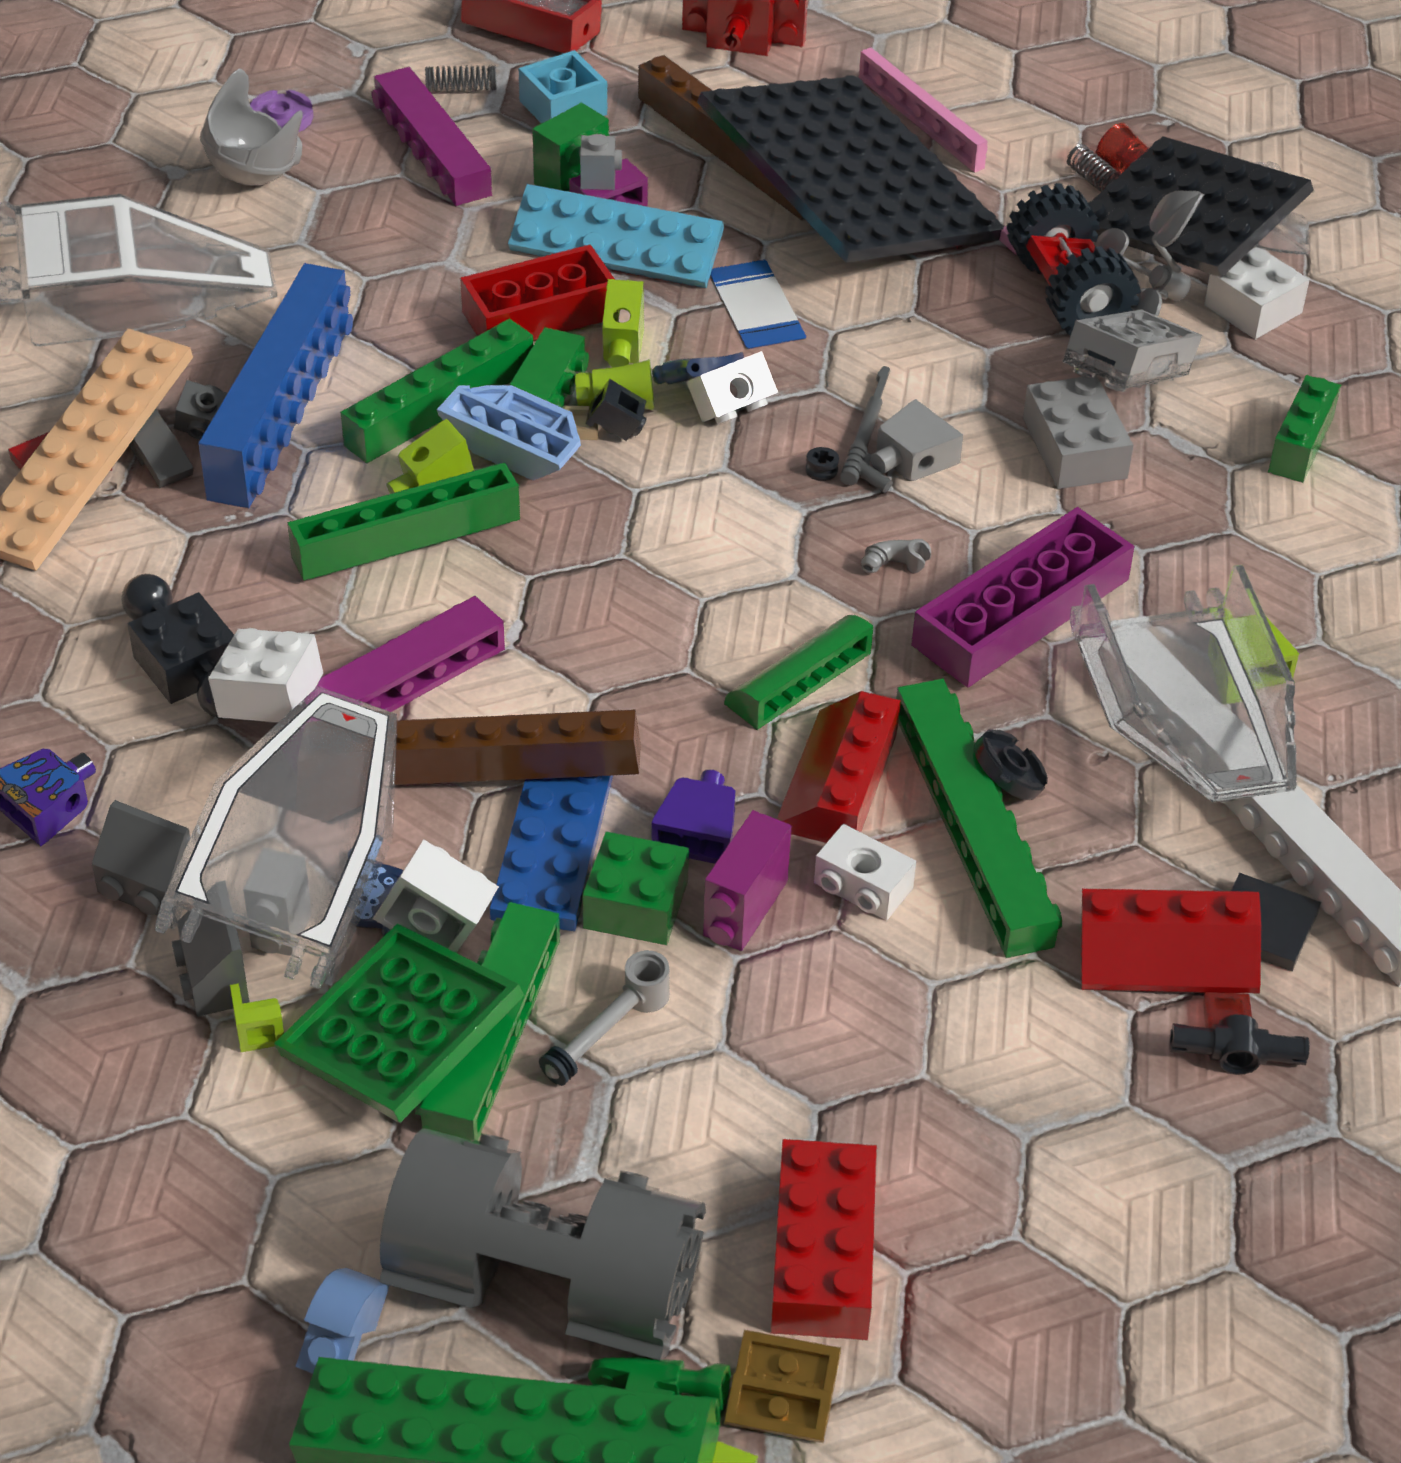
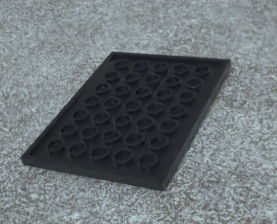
(851, 167)

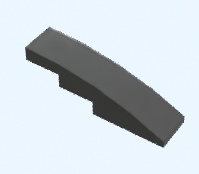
(161, 452)

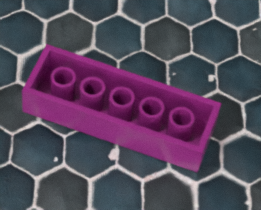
(1020, 596)

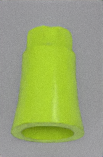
(634, 377)

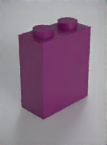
(746, 880)

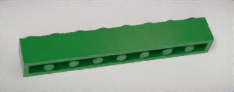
(978, 820)

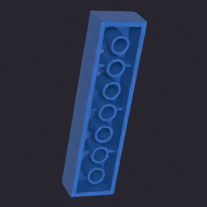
(275, 386)

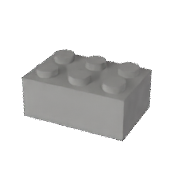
(1077, 432)

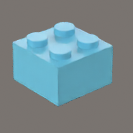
(560, 84)

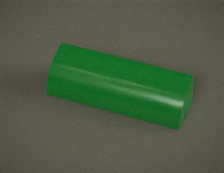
(802, 671)

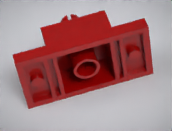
(747, 24)

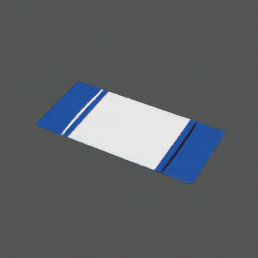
(757, 304)

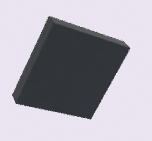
(1284, 920)

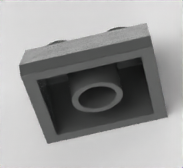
(137, 856)
(211, 964)

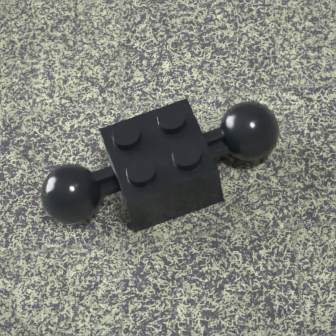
(174, 641)

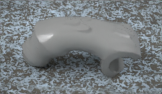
(910, 552)

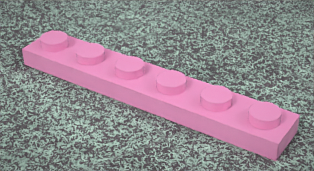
(923, 110)

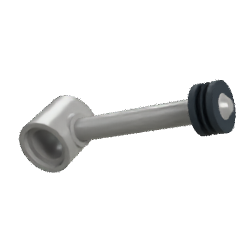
(642, 996)

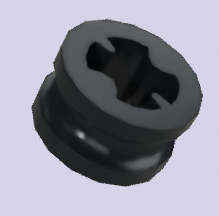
(816, 469)

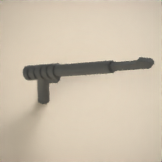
(858, 458)

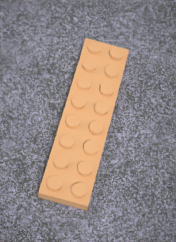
(86, 444)

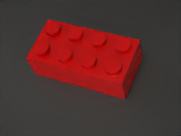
(547, 291)
(824, 1240)

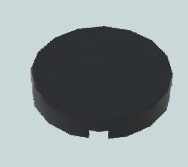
(1009, 766)

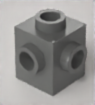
(197, 408)

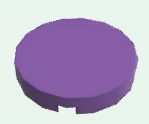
(284, 106)

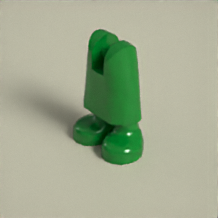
(664, 1377)

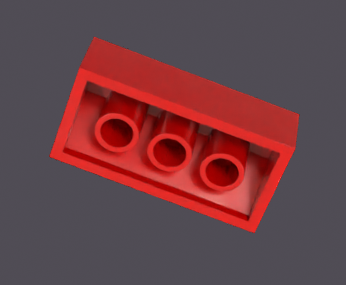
(841, 766)
(1171, 940)

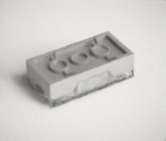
(1131, 349)

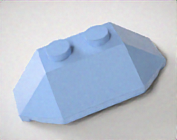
(513, 428)

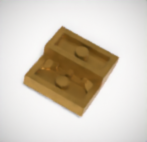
(783, 1386)

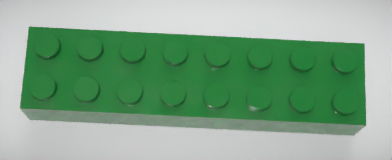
(461, 1417)

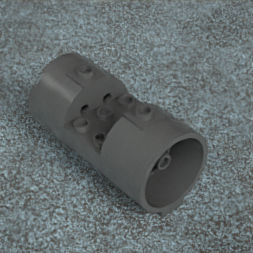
(460, 1215)

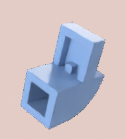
(339, 1315)

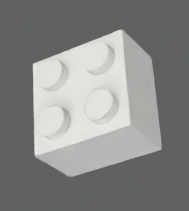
(1257, 293)
(265, 674)
(437, 897)

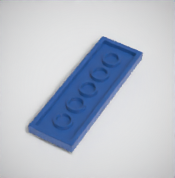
(552, 846)

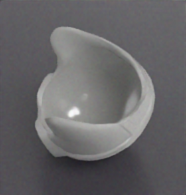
(245, 142)

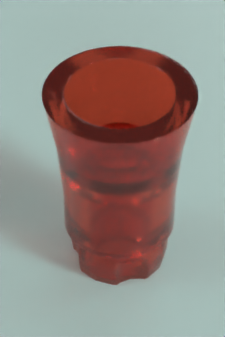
(1120, 147)

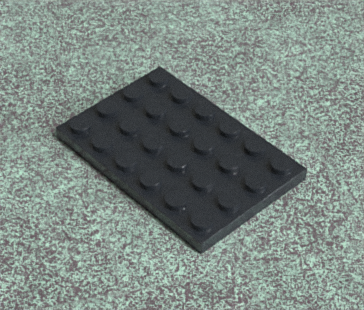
(1234, 215)

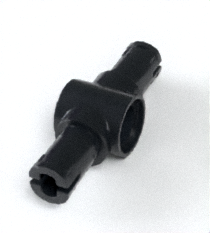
(1239, 1044)

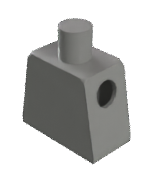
(916, 443)

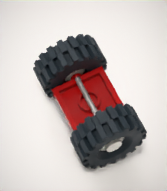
(1056, 239)

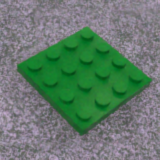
(399, 1021)

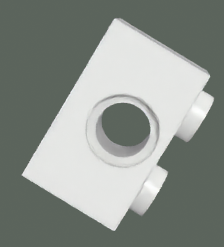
(713, 394)
(864, 872)

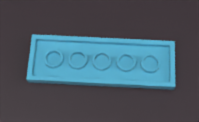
(622, 234)

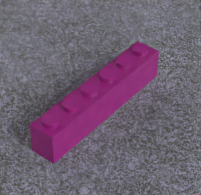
(432, 136)
(421, 657)

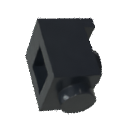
(617, 411)

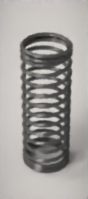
(430, 78)
(1087, 155)

